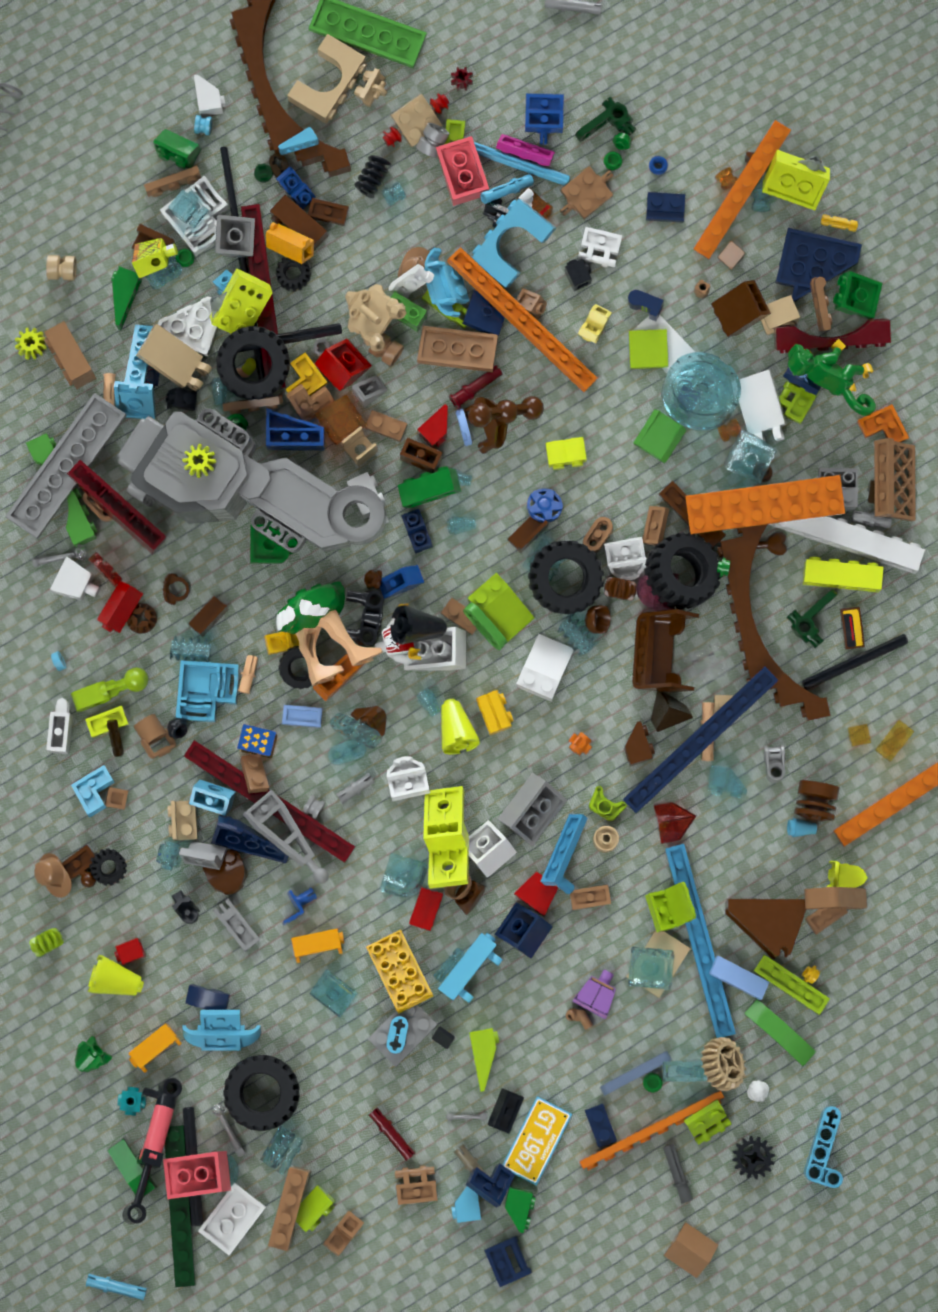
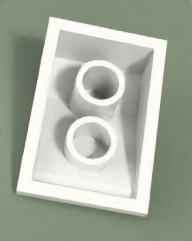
(442, 653)
(544, 667)

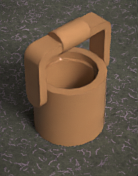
(152, 731)

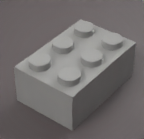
(418, 1028)

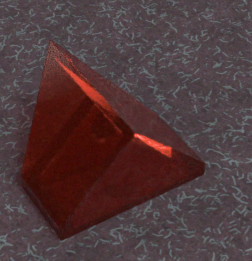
(672, 821)

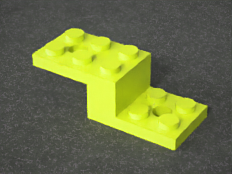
(446, 837)

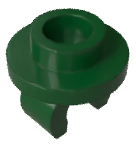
(263, 173)

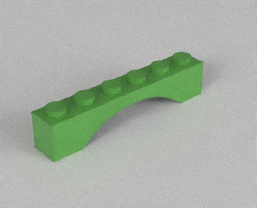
(78, 525)

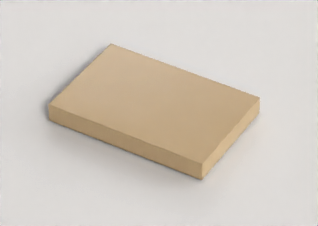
(665, 941)

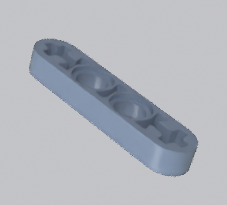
(635, 1073)

